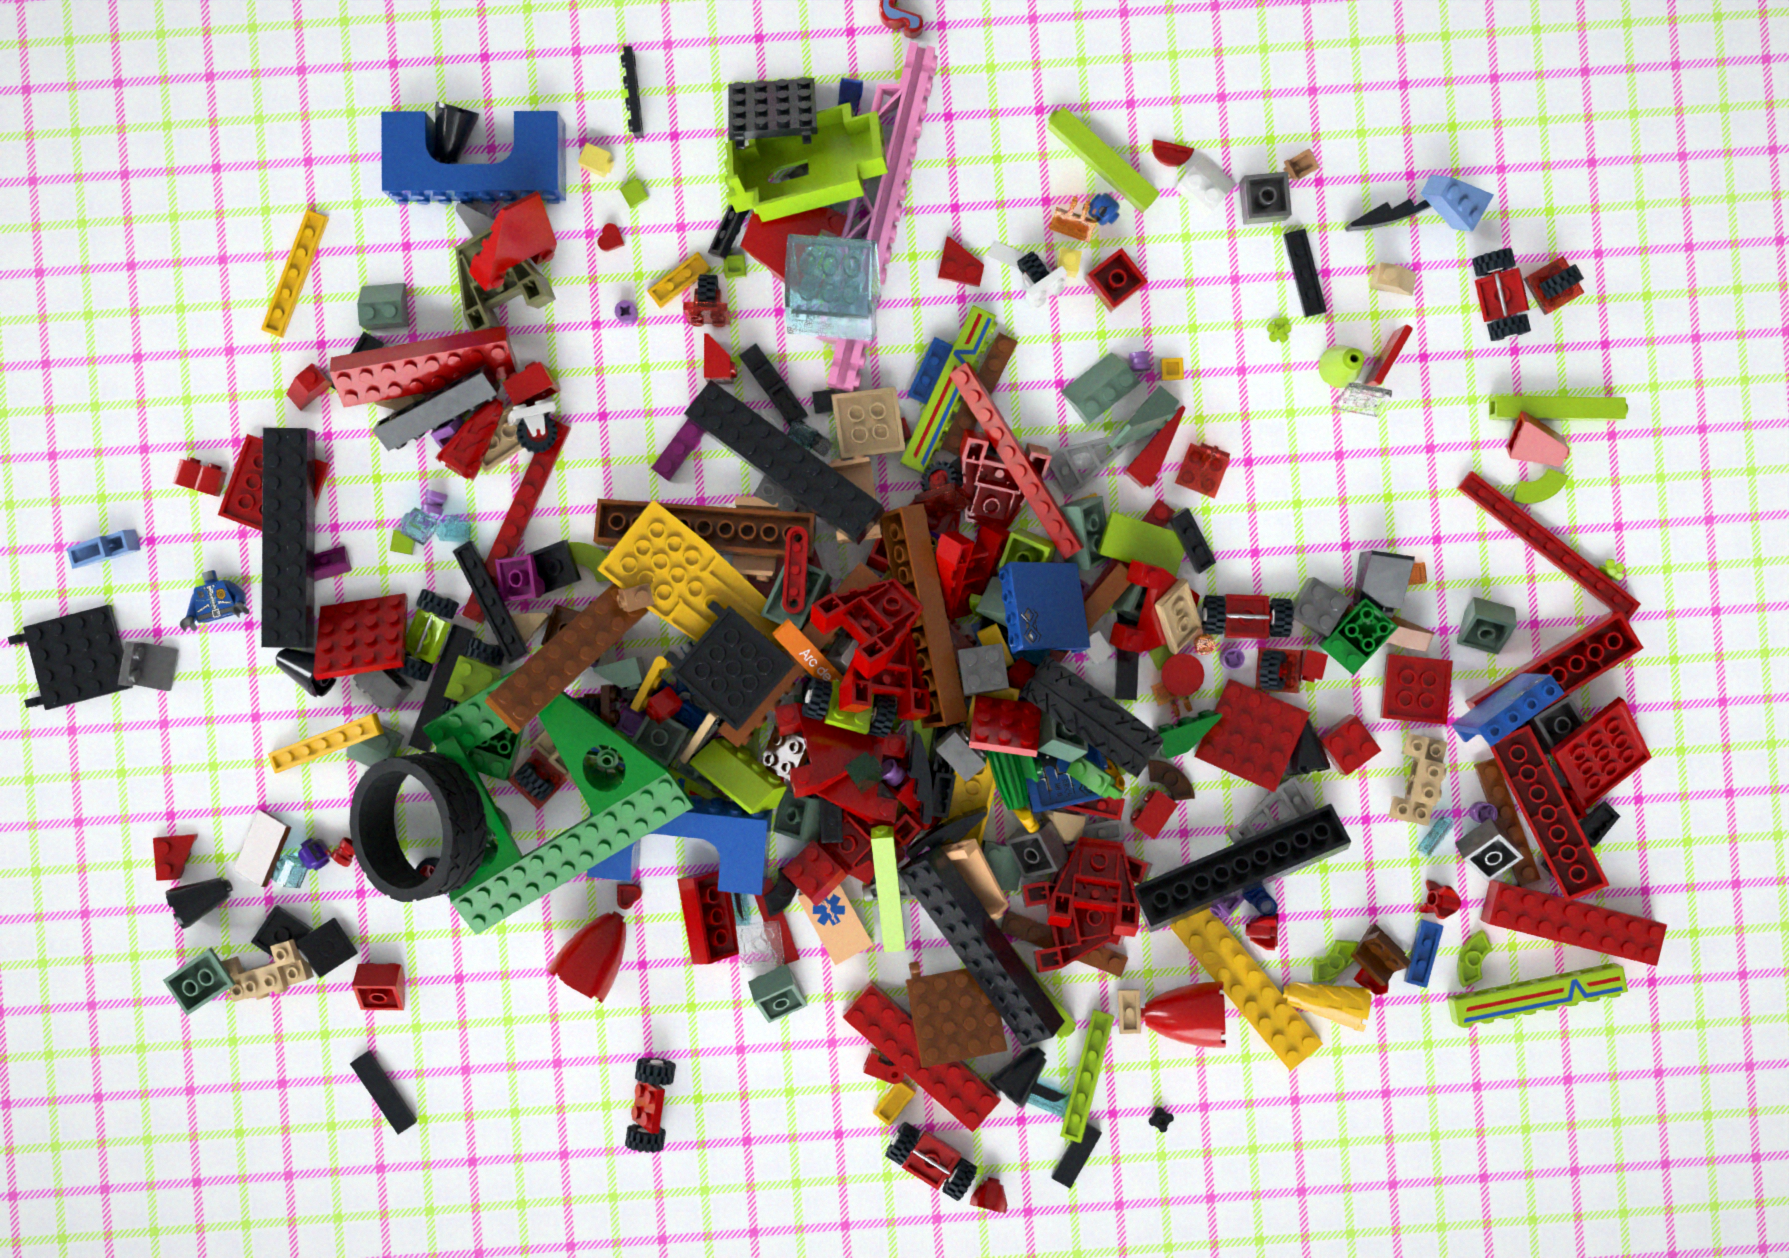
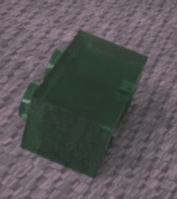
(864, 771)

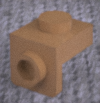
(1301, 165)
(635, 597)

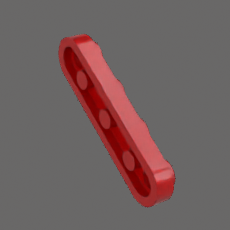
(795, 570)

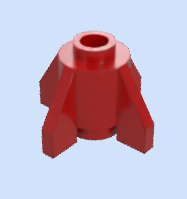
(1440, 900)
(1264, 931)
(990, 1196)

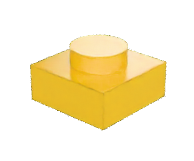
(1172, 369)

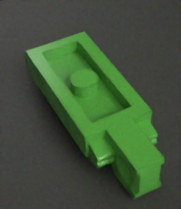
(1094, 778)

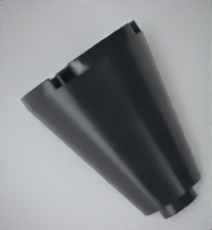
(452, 131)
(300, 668)
(1308, 754)
(197, 899)
(1020, 1075)

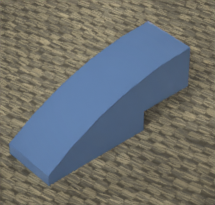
(103, 548)

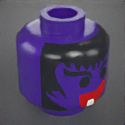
(314, 854)

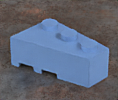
(1456, 201)

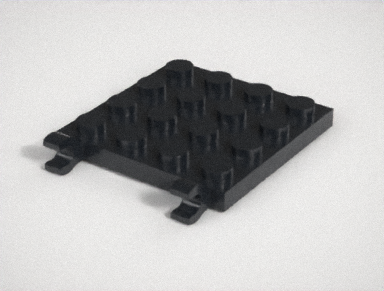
(772, 110)
(74, 657)
(731, 667)

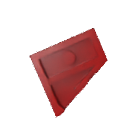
(960, 265)
(171, 855)

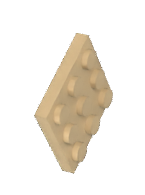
(868, 422)

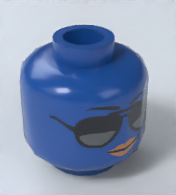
(1104, 209)

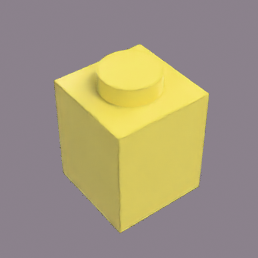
(596, 160)
(1070, 260)

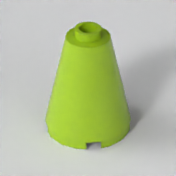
(1341, 365)

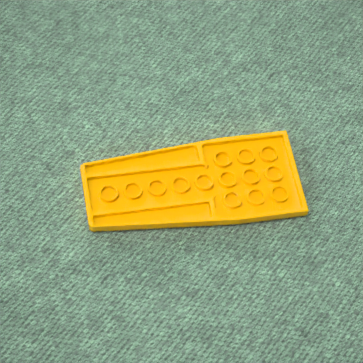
(682, 575)

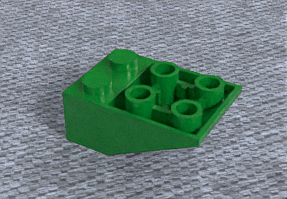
(1358, 636)
(1186, 733)
(497, 754)

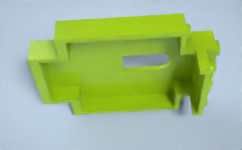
(837, 160)

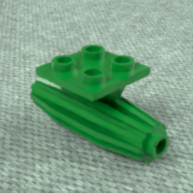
(1011, 774)

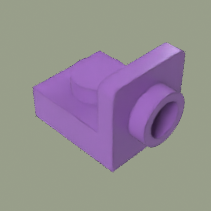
(446, 432)
(631, 721)
(1226, 908)

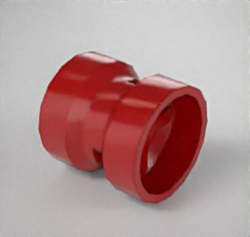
(344, 853)

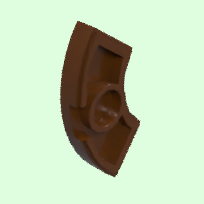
(1172, 778)

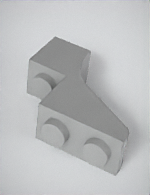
(474, 220)

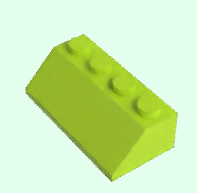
(739, 776)

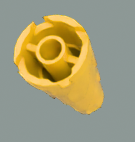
(1341, 1004)

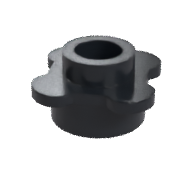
(1156, 1115)

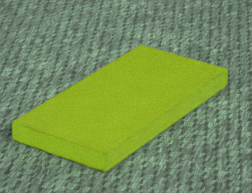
(1134, 539)

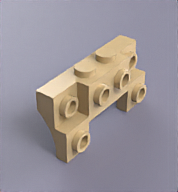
(1424, 780)
(276, 976)

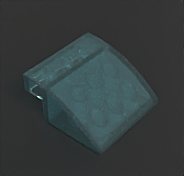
(831, 287)

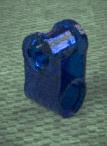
(850, 92)
(1257, 897)

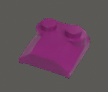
(519, 578)

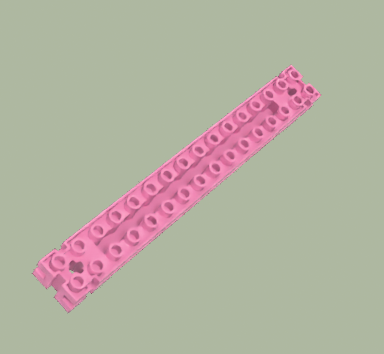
(912, 105)

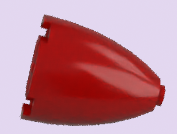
(592, 956)
(1189, 1014)

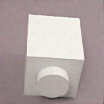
(1099, 648)

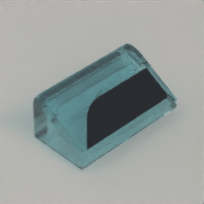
(1435, 836)
(741, 908)
(1049, 1099)

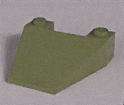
(518, 280)

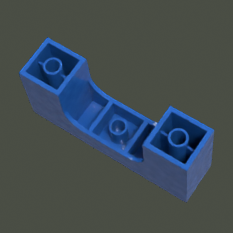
(415, 175)
(737, 835)

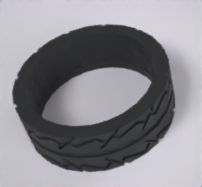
(1092, 716)
(375, 833)

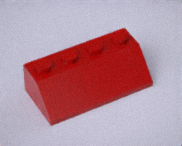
(708, 918)

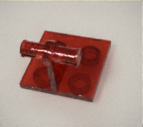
(1203, 469)
(963, 642)

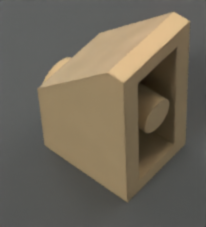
(1393, 279)
(530, 623)
(1067, 824)

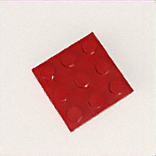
(1416, 689)
(1005, 726)

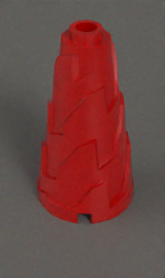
(471, 442)

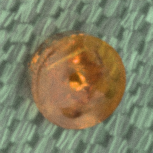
(1204, 644)

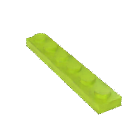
(1087, 1075)

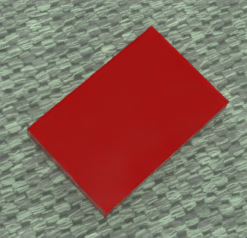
(1388, 356)

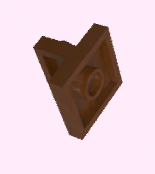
(1379, 955)

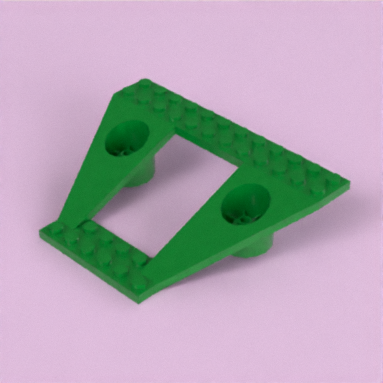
(622, 804)

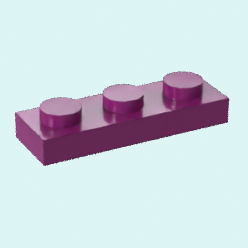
(678, 450)

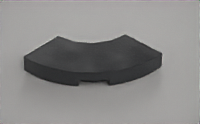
(780, 895)

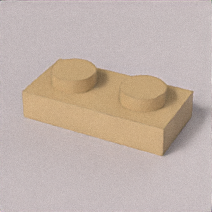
(1129, 1011)

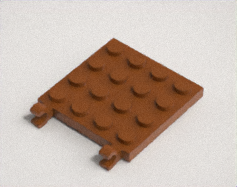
(952, 1017)

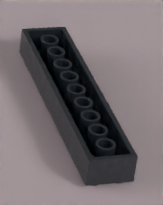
(784, 462)
(288, 538)
(1241, 867)
(981, 946)

